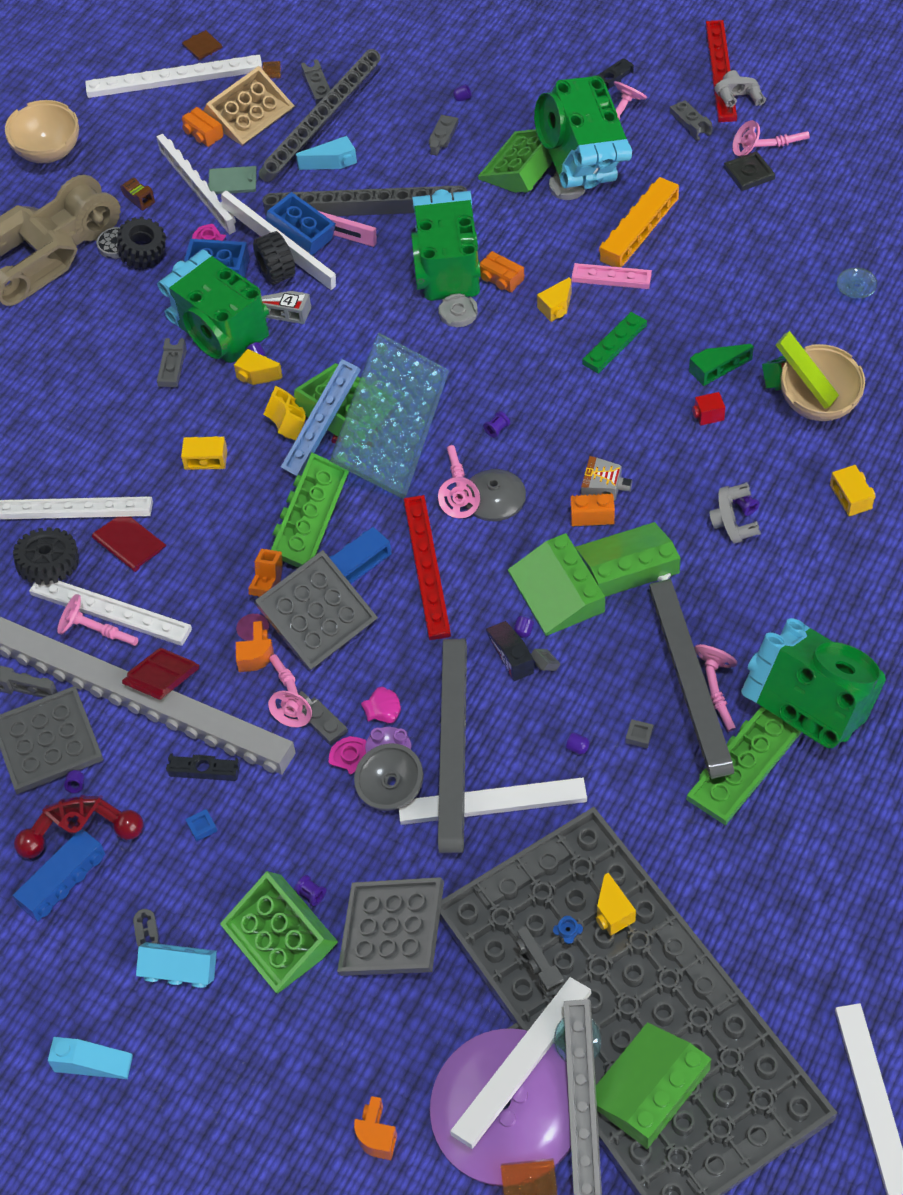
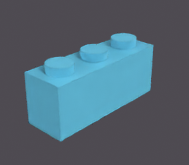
(176, 964)

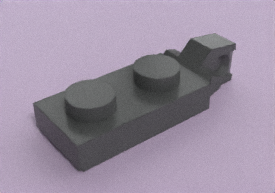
(442, 133)
(324, 721)

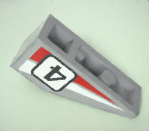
(288, 306)

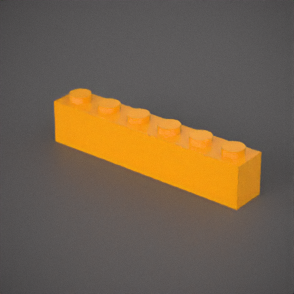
(639, 223)

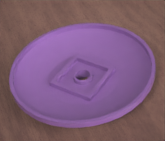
(528, 1130)

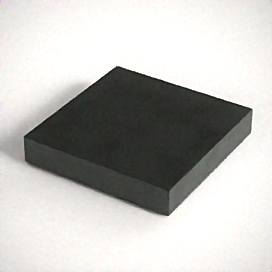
(749, 171)

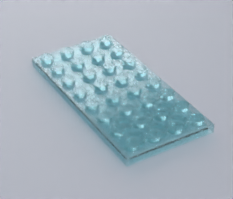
(390, 416)

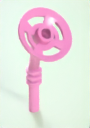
(628, 94)
(752, 140)
(459, 492)
(72, 616)
(714, 659)
(291, 702)

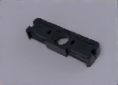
(617, 72)
(218, 769)

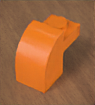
(267, 572)
(255, 653)
(375, 1138)

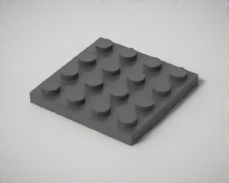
(315, 610)
(47, 740)
(391, 927)

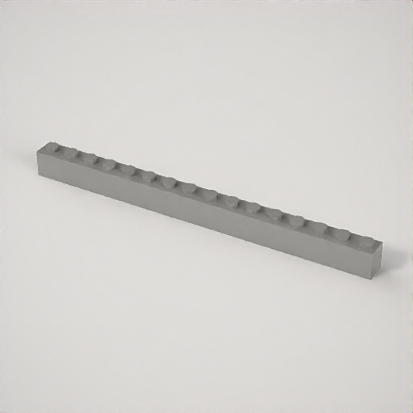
(173, 710)

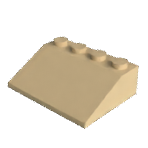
(248, 106)

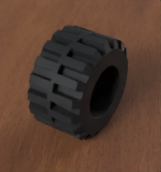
(144, 231)
(274, 257)

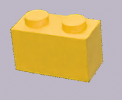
(204, 453)
(852, 490)

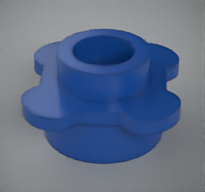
(568, 922)

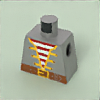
(604, 478)

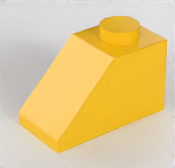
(555, 300)
(257, 368)
(613, 907)

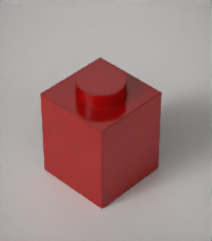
(709, 408)

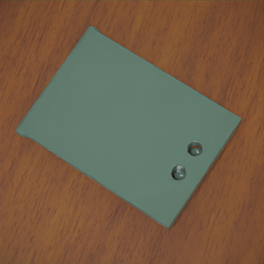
(233, 179)

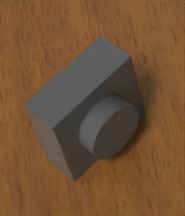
(545, 660)
(639, 733)

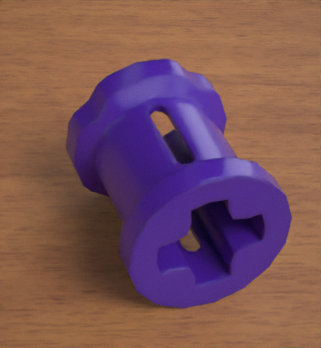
(495, 425)
(745, 506)
(310, 890)

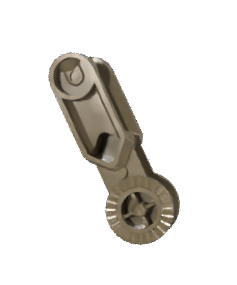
(53, 232)

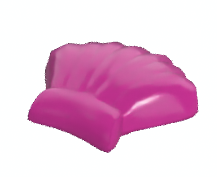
(208, 232)
(382, 705)
(347, 753)

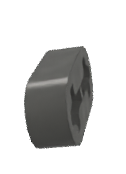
(152, 929)

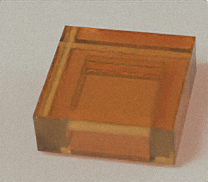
(272, 69)

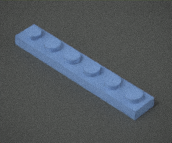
(321, 417)

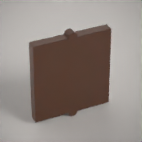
(202, 45)

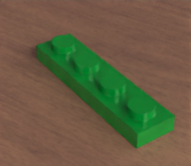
(614, 342)

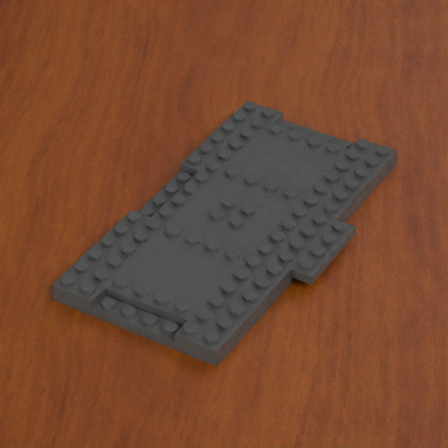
(653, 972)

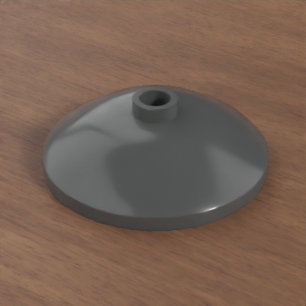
(499, 501)
(382, 766)

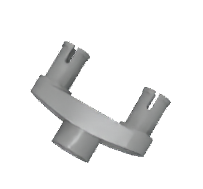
(735, 85)
(725, 516)

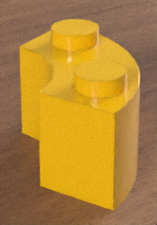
(285, 413)

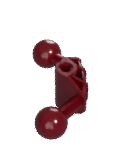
(30, 841)

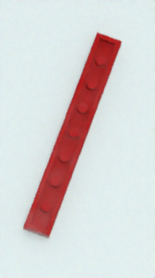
(719, 66)
(427, 568)

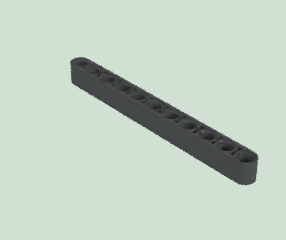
(319, 115)
(362, 201)
(691, 680)
(452, 747)

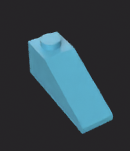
(330, 155)
(89, 1059)

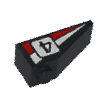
(511, 650)

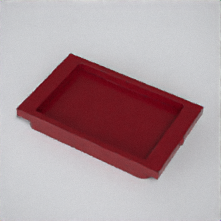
(160, 673)

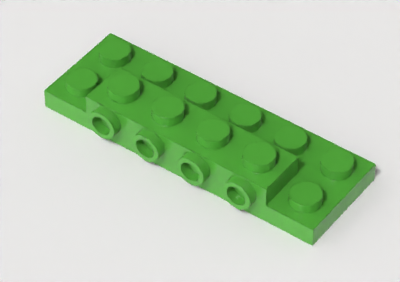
(308, 510)
(753, 755)

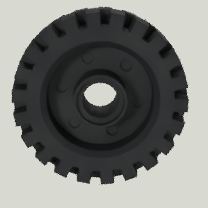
(45, 555)

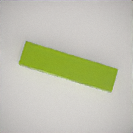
(807, 370)

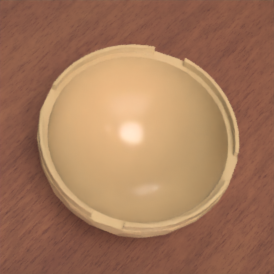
(42, 131)
(839, 370)

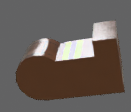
(135, 192)

